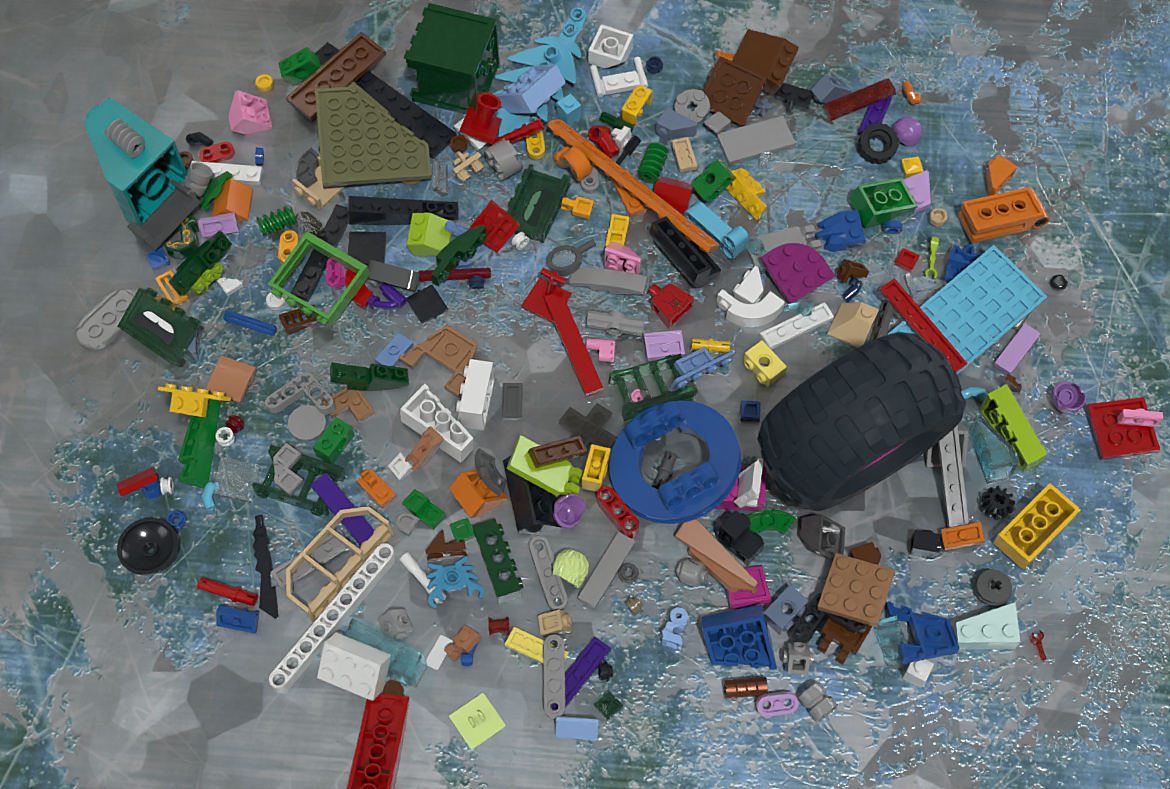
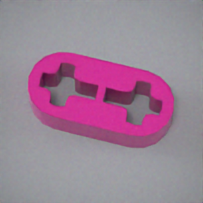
(334, 272)

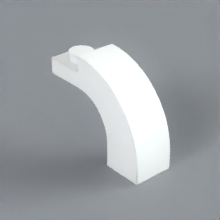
(751, 314)

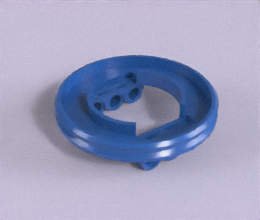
(692, 492)

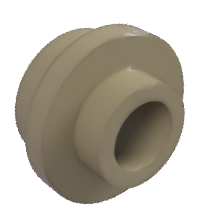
(635, 605)

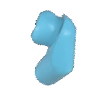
(974, 391)
(207, 496)

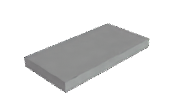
(752, 140)

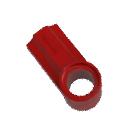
(604, 141)

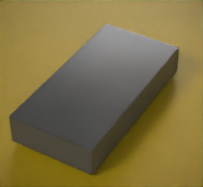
(512, 401)

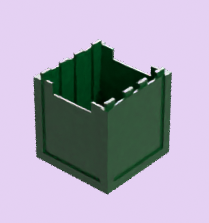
(453, 58)

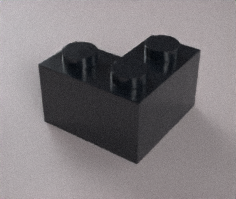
(738, 539)

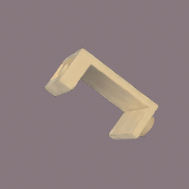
(316, 194)

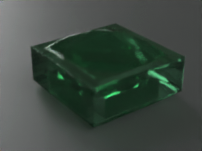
(608, 705)

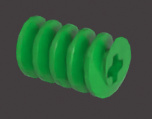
(653, 162)
(277, 221)

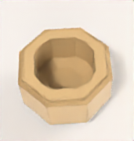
(938, 217)

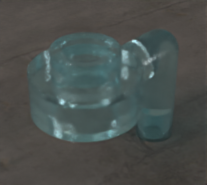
(756, 247)
(805, 305)

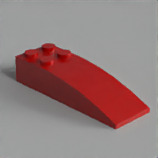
(379, 743)

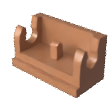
(425, 448)

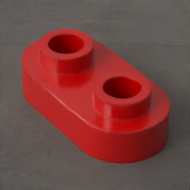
(216, 153)

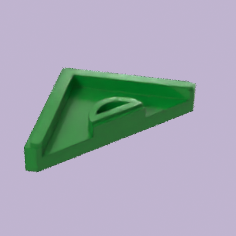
(213, 189)

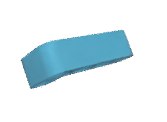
(731, 240)

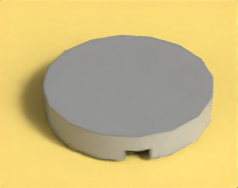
(307, 423)

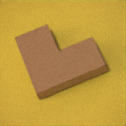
(354, 401)

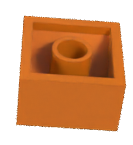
(474, 494)

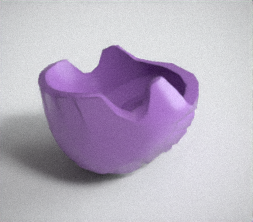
(908, 131)
(1068, 397)
(568, 510)

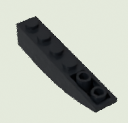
(395, 211)

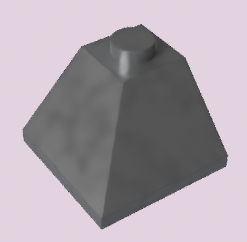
(823, 535)

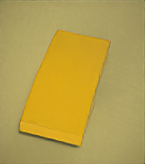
(618, 229)

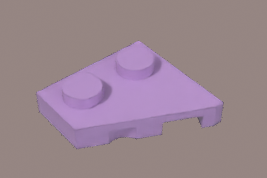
(920, 190)

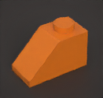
(998, 174)

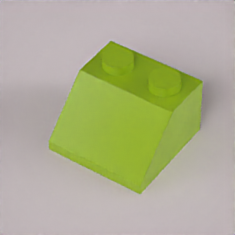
(427, 234)

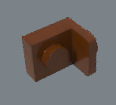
(851, 268)

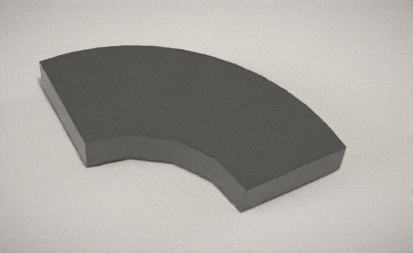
(306, 168)
(488, 472)

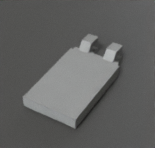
(785, 236)

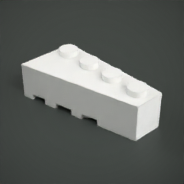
(425, 411)

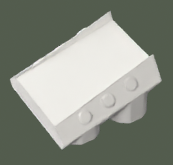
(749, 485)

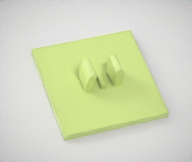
(477, 721)

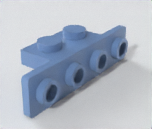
(696, 364)

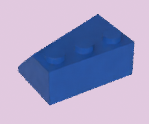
(739, 638)

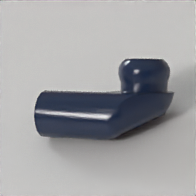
(854, 290)

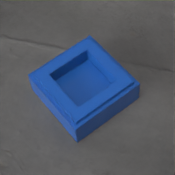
(750, 411)

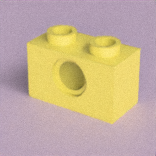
(763, 354)

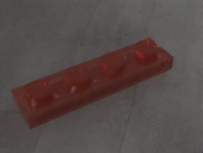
(859, 99)

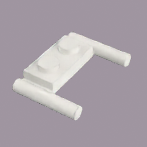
(619, 82)

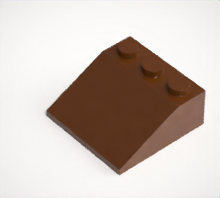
(766, 56)

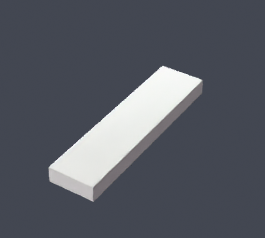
(796, 326)

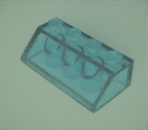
(404, 663)

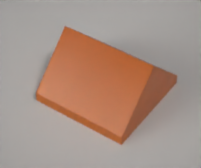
(234, 198)

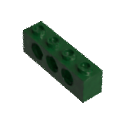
(503, 590)

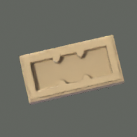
(684, 154)

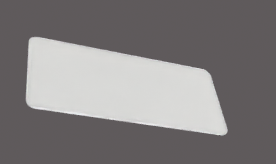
(438, 652)

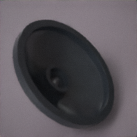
(139, 539)

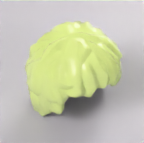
(571, 567)

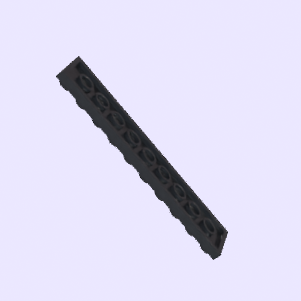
(401, 108)

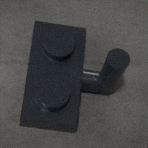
(794, 96)

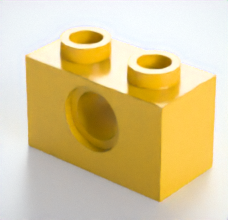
(596, 468)

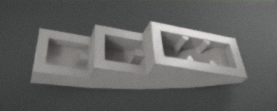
(609, 280)

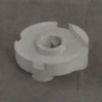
(698, 98)

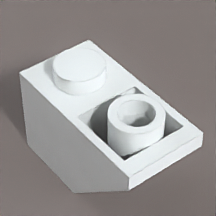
(751, 289)

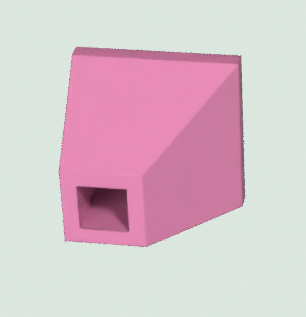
(249, 114)
(622, 259)

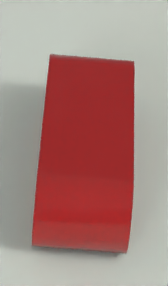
(616, 503)

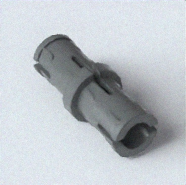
(665, 470)

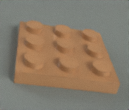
(856, 590)

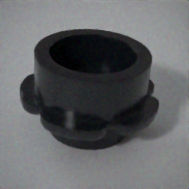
(605, 671)

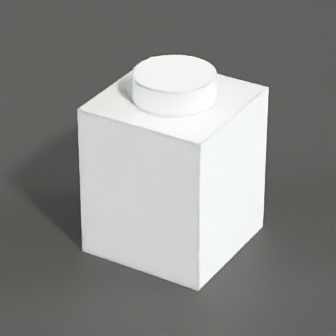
(918, 672)

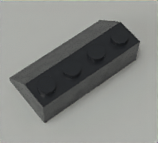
(531, 504)

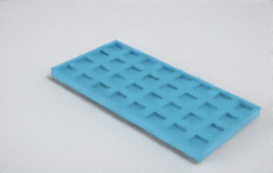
(981, 304)

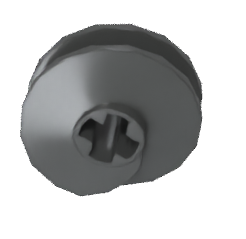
(998, 596)

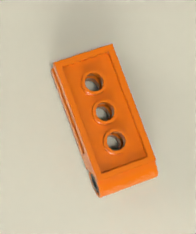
(1002, 214)

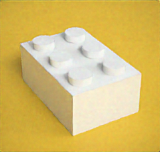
(476, 394)
(354, 666)

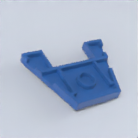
(931, 633)

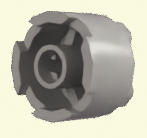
(503, 158)

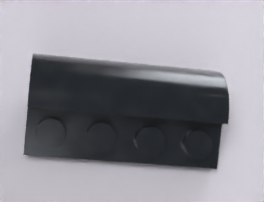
(685, 254)

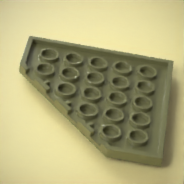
(364, 143)

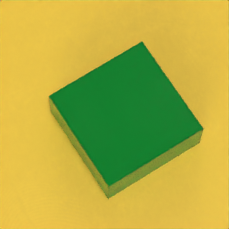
(462, 530)

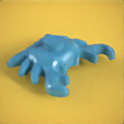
(452, 578)

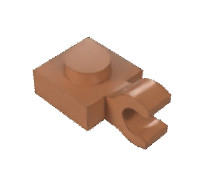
(463, 641)

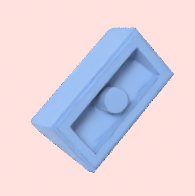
(576, 728)

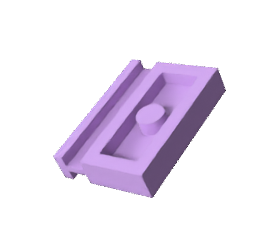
(662, 344)

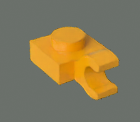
(580, 207)

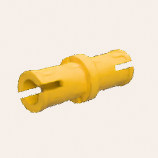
(711, 345)

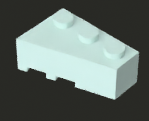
(989, 630)

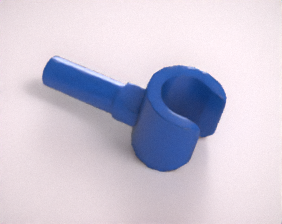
(467, 659)

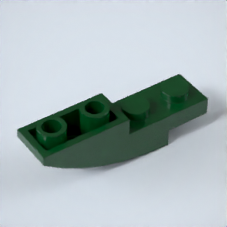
(461, 248)
(199, 261)
(374, 378)

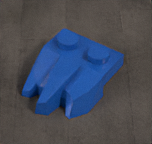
(841, 231)
(959, 261)

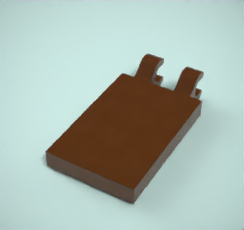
(849, 641)

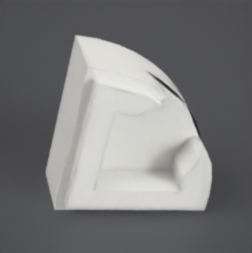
(229, 285)

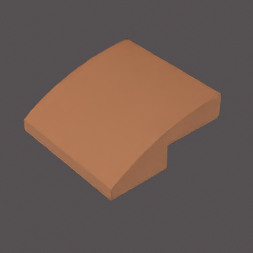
(231, 378)

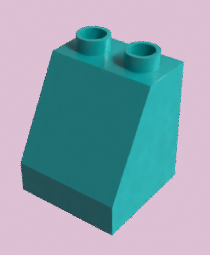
(141, 181)

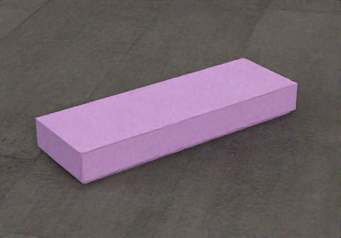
(1017, 349)

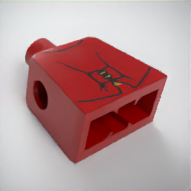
(670, 303)

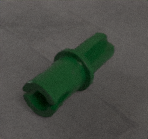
(615, 122)

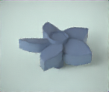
(762, 107)

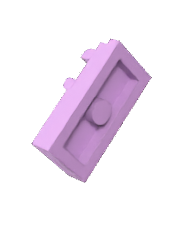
(226, 223)

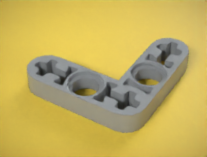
(305, 389)

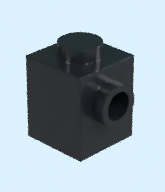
(925, 544)

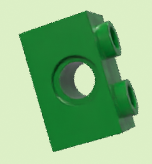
(299, 66)
(723, 179)
(333, 441)

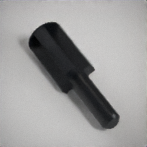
(629, 148)

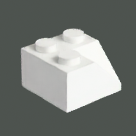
(610, 47)

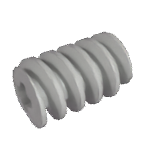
(125, 138)

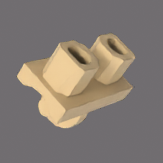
(461, 170)

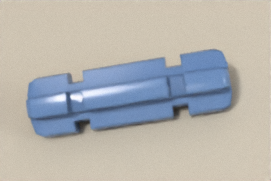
(456, 229)

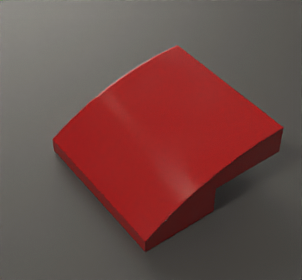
(498, 225)

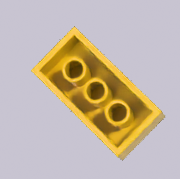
(1036, 526)

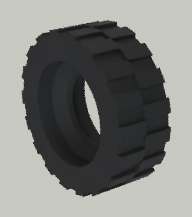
(878, 130)

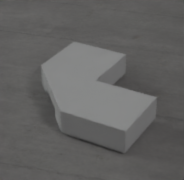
(283, 462)

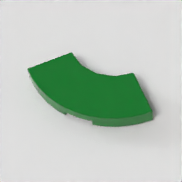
(770, 520)

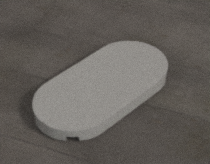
(101, 324)

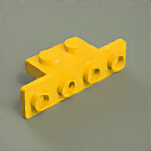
(747, 192)
(191, 402)

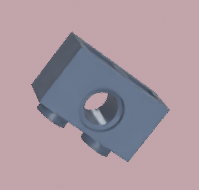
(788, 599)

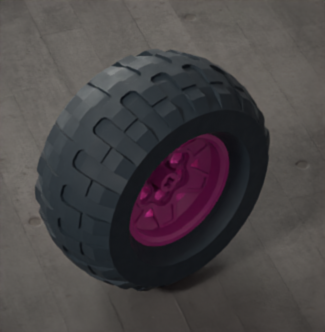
(860, 420)

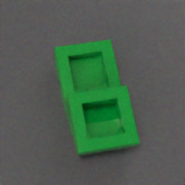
(423, 509)

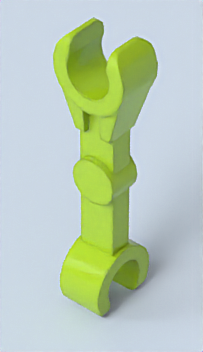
(933, 248)

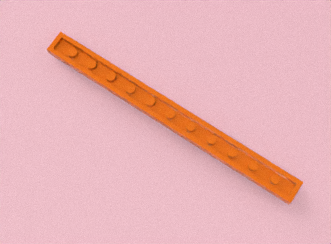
(636, 188)

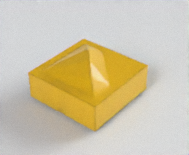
(911, 166)

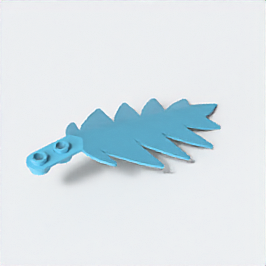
(555, 52)

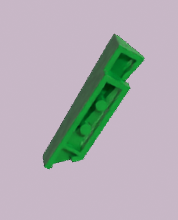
(199, 447)

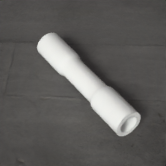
(414, 568)

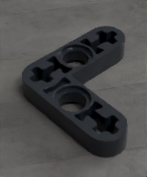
(812, 628)

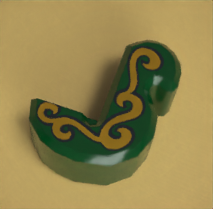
(189, 242)

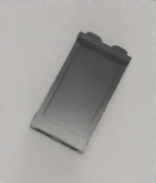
(166, 216)

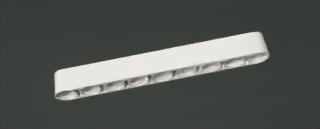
(331, 627)

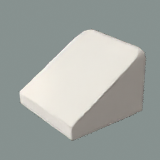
(400, 467)

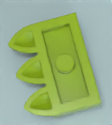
(206, 278)

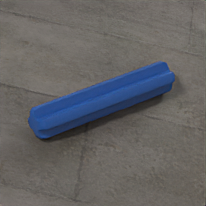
(250, 323)

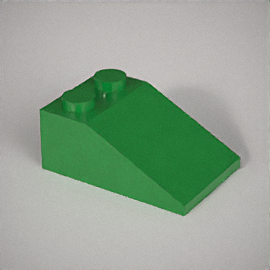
(882, 201)

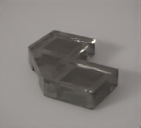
(311, 224)

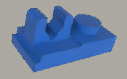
(237, 619)

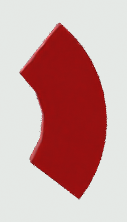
(363, 293)

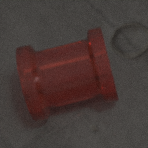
(499, 626)

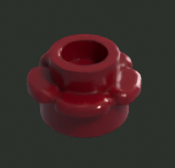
(235, 423)

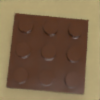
(733, 90)

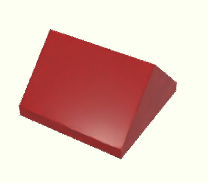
(675, 193)

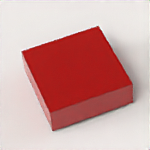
(907, 260)

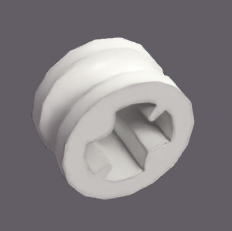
(520, 241)
(225, 430)
(167, 485)

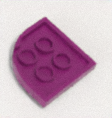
(796, 270)

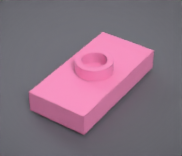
(1140, 417)

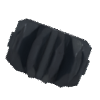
(997, 502)

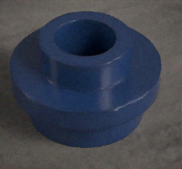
(654, 61)
(476, 282)

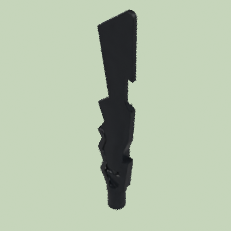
(264, 566)

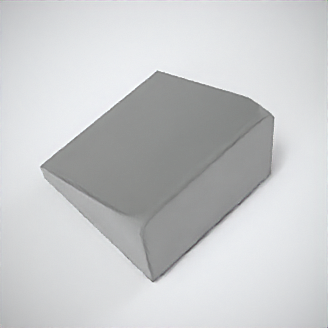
(718, 122)

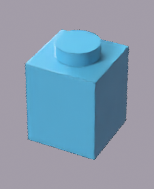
(568, 109)

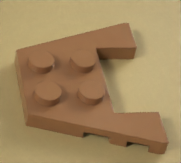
(448, 349)

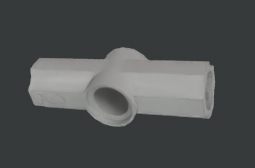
(615, 323)

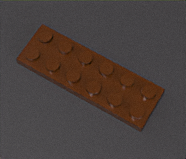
(339, 71)

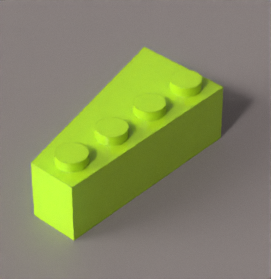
(1008, 419)

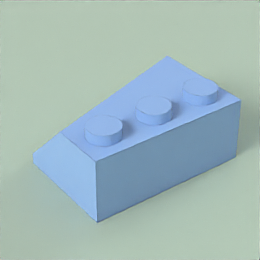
(532, 89)

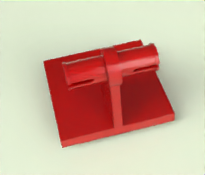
(535, 300)

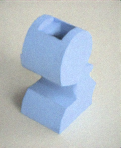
(677, 623)

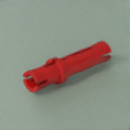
(523, 131)
(235, 594)

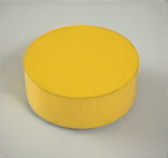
(264, 83)

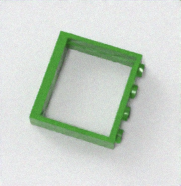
(310, 241)

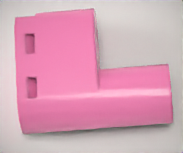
(605, 347)

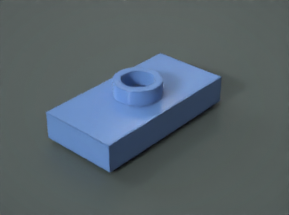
(391, 353)

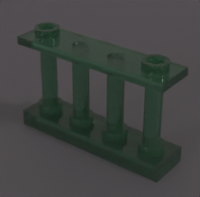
(633, 408)
(314, 468)

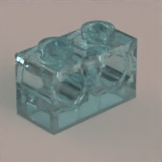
(890, 637)

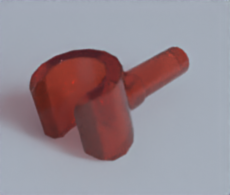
(1038, 642)

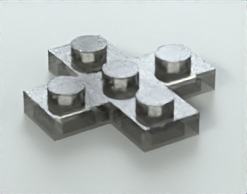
(590, 427)

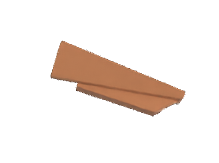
(715, 557)

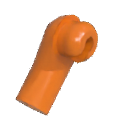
(913, 99)

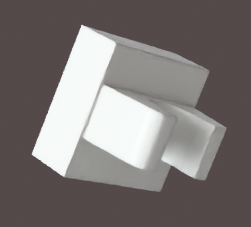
(621, 137)

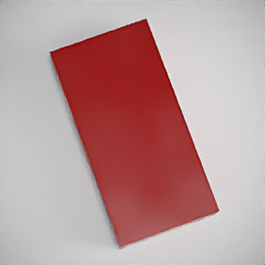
(136, 481)

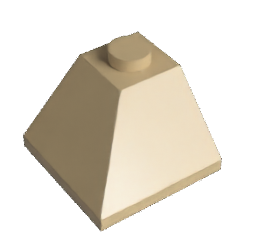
(853, 323)

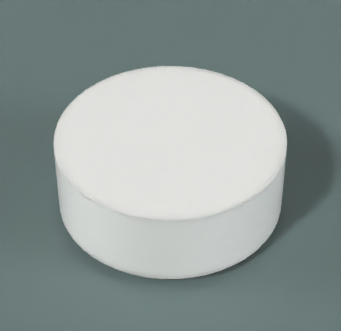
(275, 303)

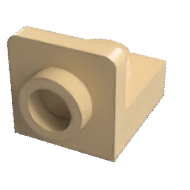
(554, 622)

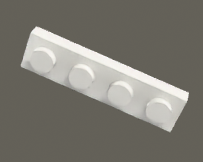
(242, 173)

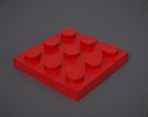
(1118, 439)

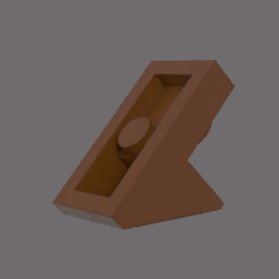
(440, 550)

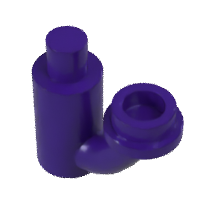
(393, 295)

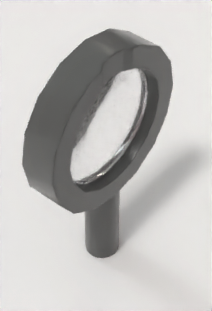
(567, 258)

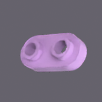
(776, 705)

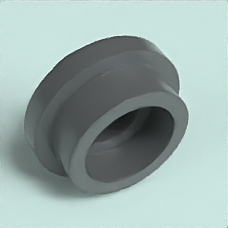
(628, 567)

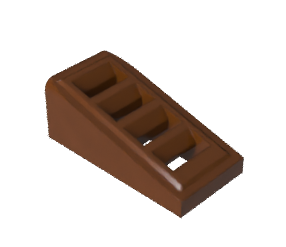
(296, 326)

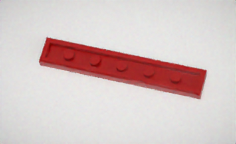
(920, 322)
(573, 343)

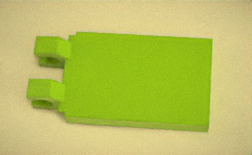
(551, 477)

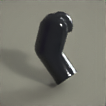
(199, 138)

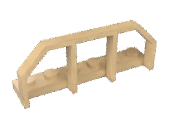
(341, 577)

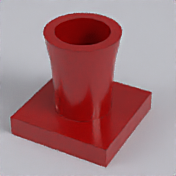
(482, 122)

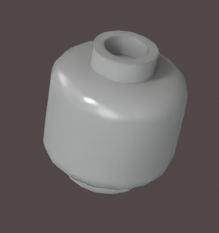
(692, 572)

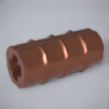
(745, 687)

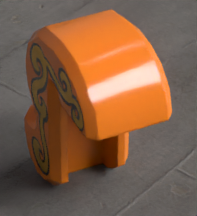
(575, 159)

